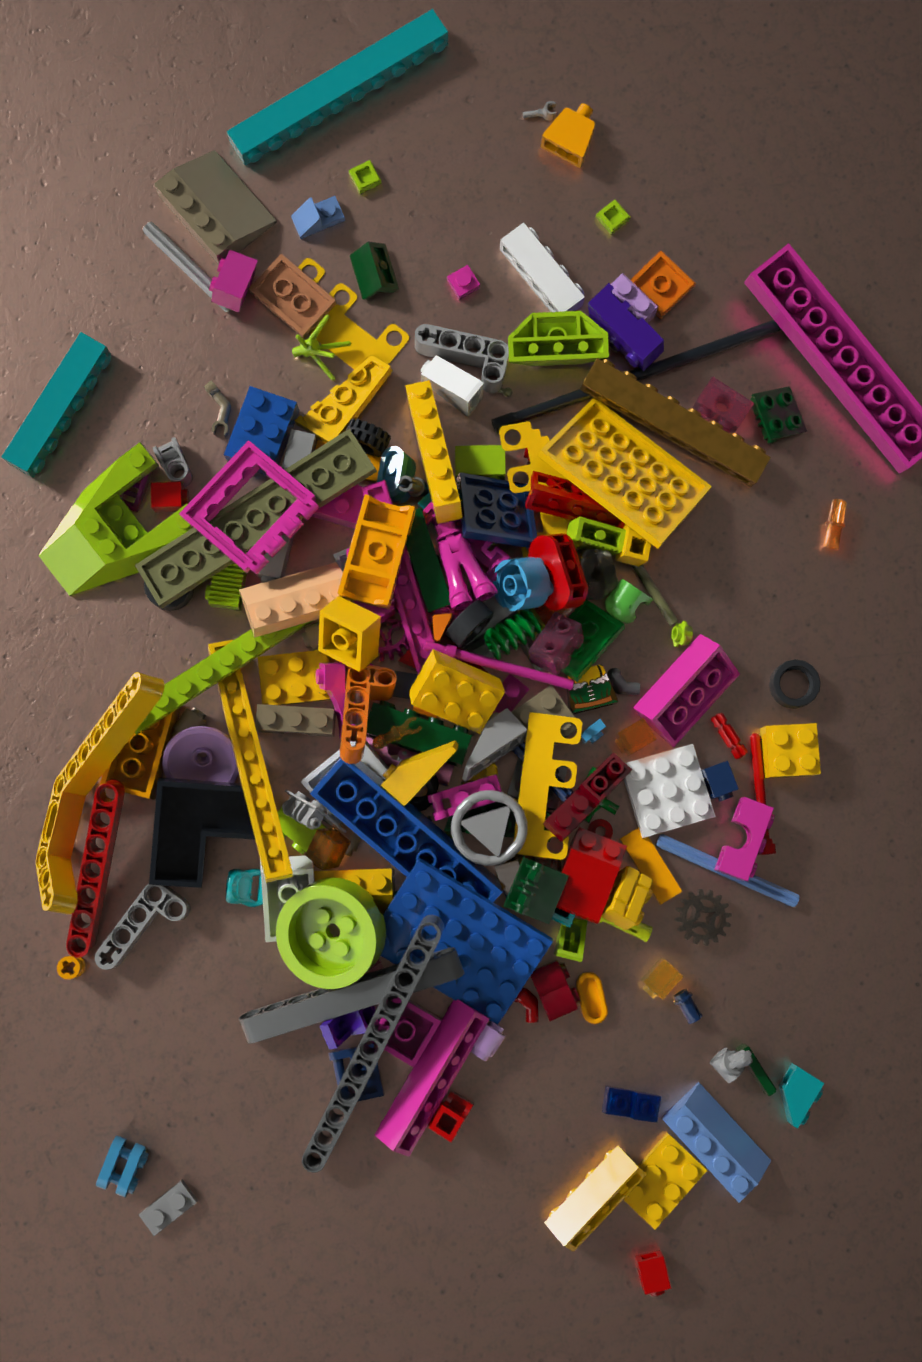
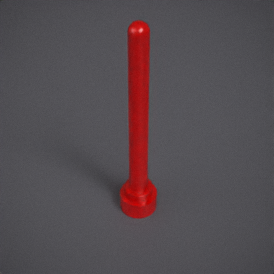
(770, 847)

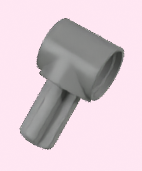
(731, 1063)

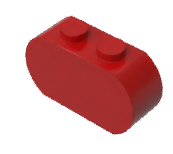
(563, 569)

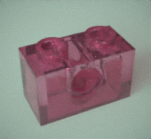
(736, 404)

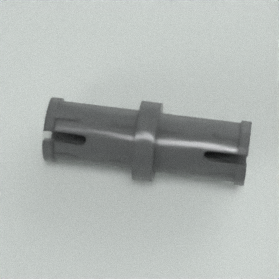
(414, 486)

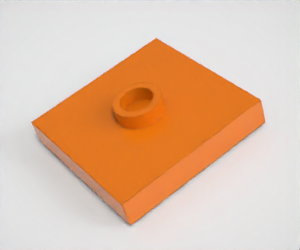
(663, 283)

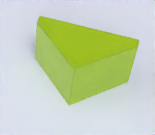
(571, 940)

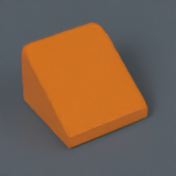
(440, 625)

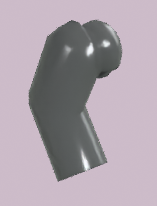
(620, 685)

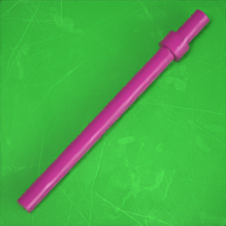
(452, 651)

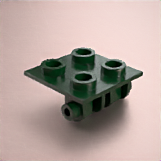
(777, 414)
(536, 890)

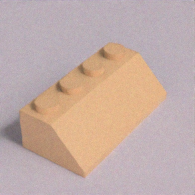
(290, 599)

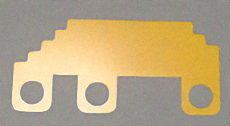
(341, 329)
(534, 442)

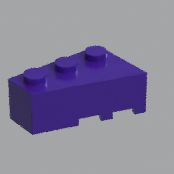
(626, 333)

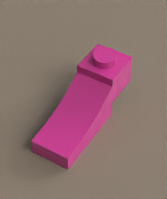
(332, 679)

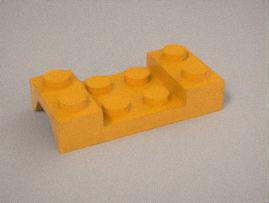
(376, 552)

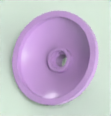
(183, 761)

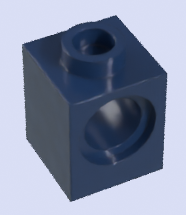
(720, 781)

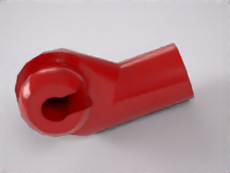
(530, 1002)

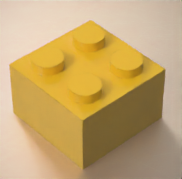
(349, 633)
(790, 750)

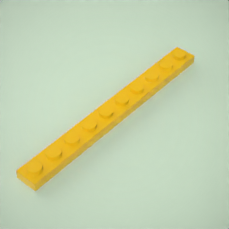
(253, 775)

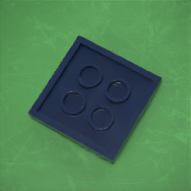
(494, 511)

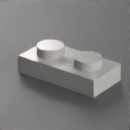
(168, 1207)

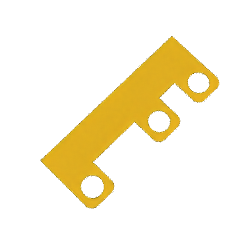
(538, 775)

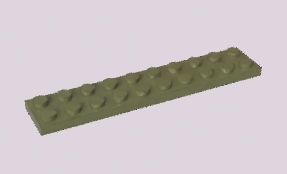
(194, 559)

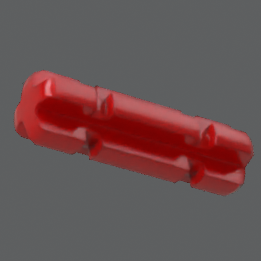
(729, 735)

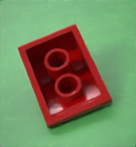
(592, 870)

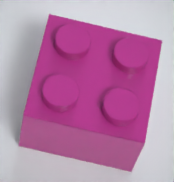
(411, 1032)

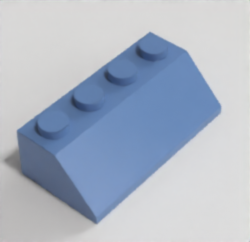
(718, 1141)

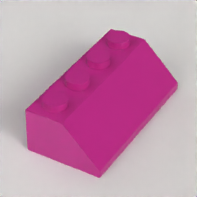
(687, 689)

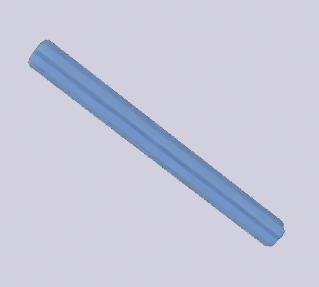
(709, 862)

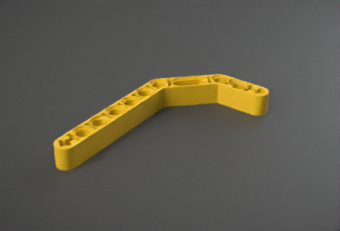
(75, 782)

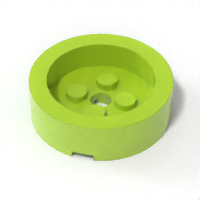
(311, 948)

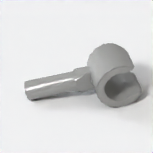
(547, 115)

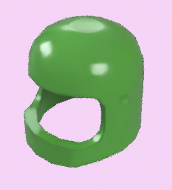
(624, 601)

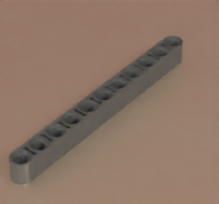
(369, 1056)

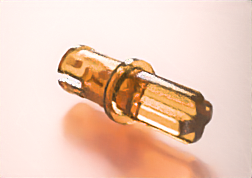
(835, 524)

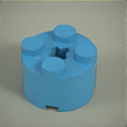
(522, 583)

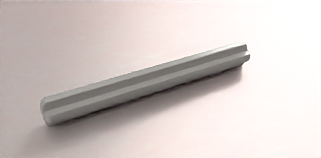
(179, 258)

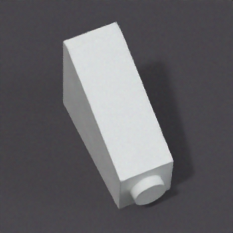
(453, 384)

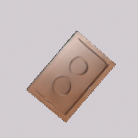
(292, 296)

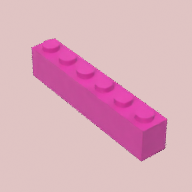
(431, 1078)

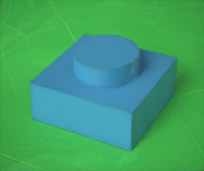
(593, 732)

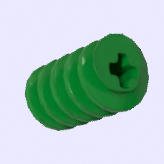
(511, 632)

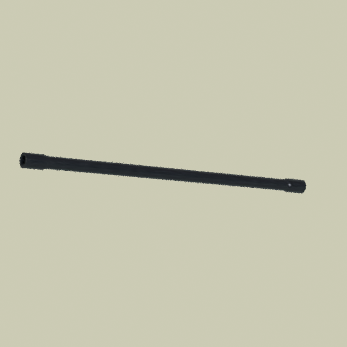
(654, 369)

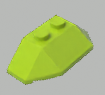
(557, 340)

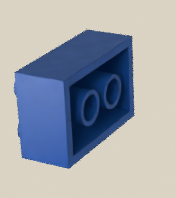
(265, 423)

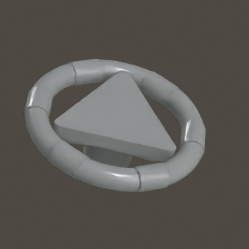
(489, 827)

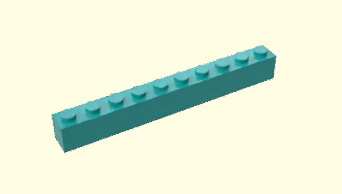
(338, 87)

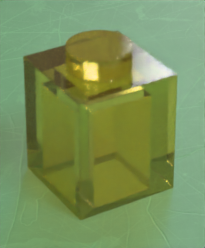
(661, 979)

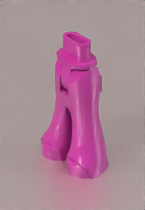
(457, 552)

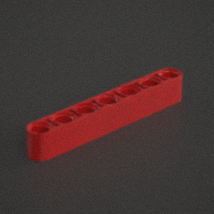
(103, 858)

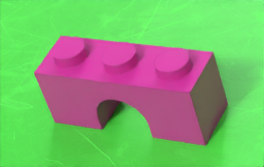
(755, 820)

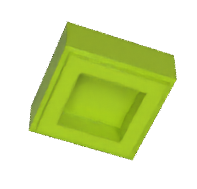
(365, 176)
(613, 217)

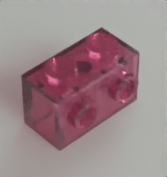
(556, 643)

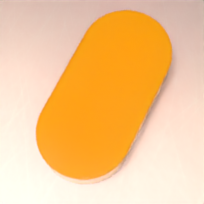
(592, 997)

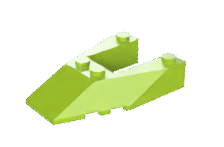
(101, 535)

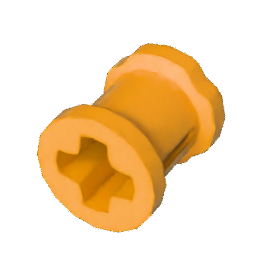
(65, 962)

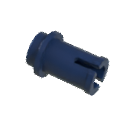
(687, 1005)

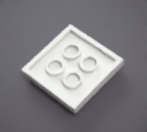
(668, 791)

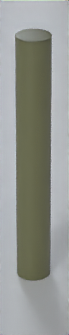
(655, 594)

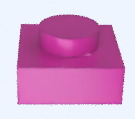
(463, 282)

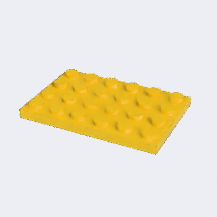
(625, 472)

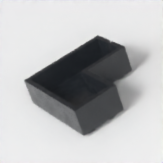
(184, 817)

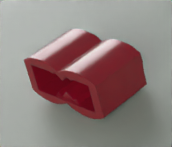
(554, 990)

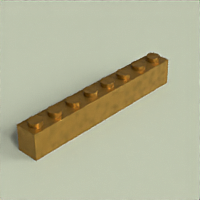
(675, 422)

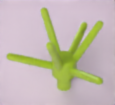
(311, 347)

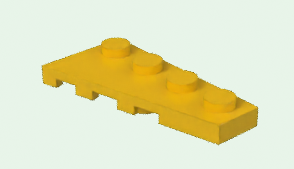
(345, 401)

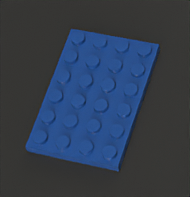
(492, 944)

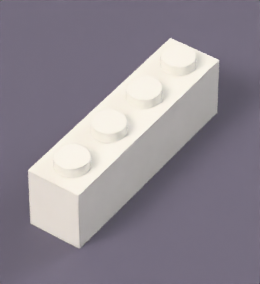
(541, 271)

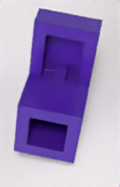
(342, 1027)

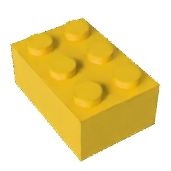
(456, 691)

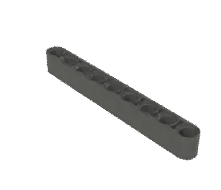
(331, 1003)

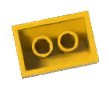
(377, 882)

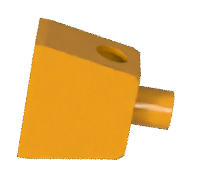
(570, 135)

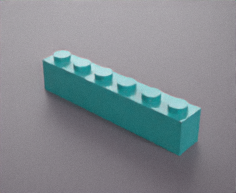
(57, 405)

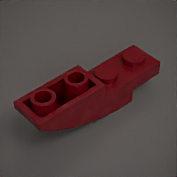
(587, 797)

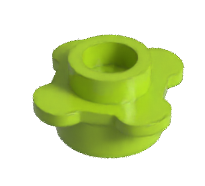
(681, 634)

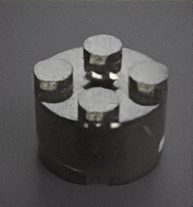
(598, 572)

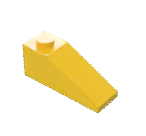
(414, 772)

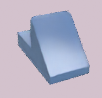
(317, 217)

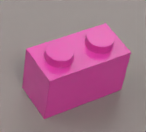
(233, 280)

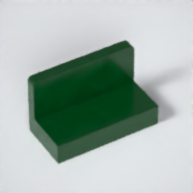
(373, 270)

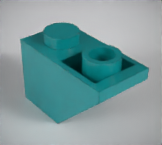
(798, 1093)

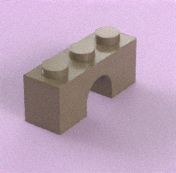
(295, 720)

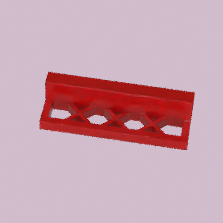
(565, 504)

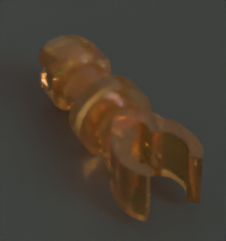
(395, 734)

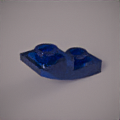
(631, 1104)

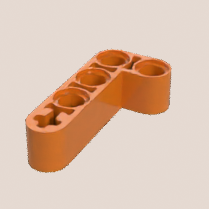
(368, 688)

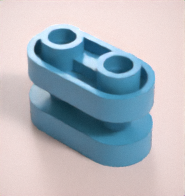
(392, 467)
(135, 1159)

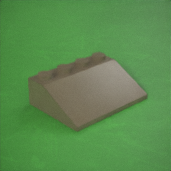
(214, 205)

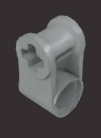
(172, 459)

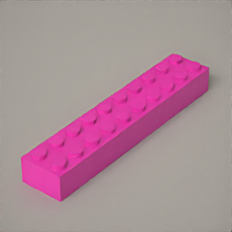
(840, 355)

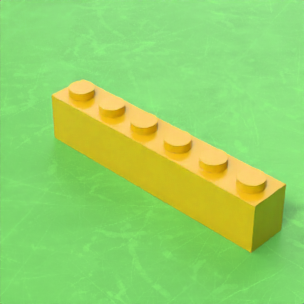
(434, 452)

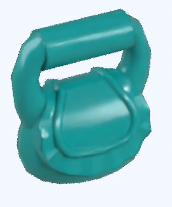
(240, 885)

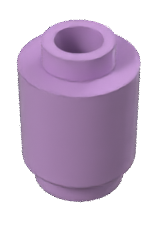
(488, 1041)

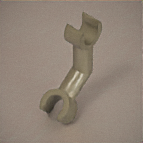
(225, 406)

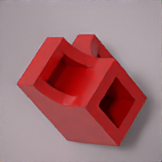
(450, 1116)

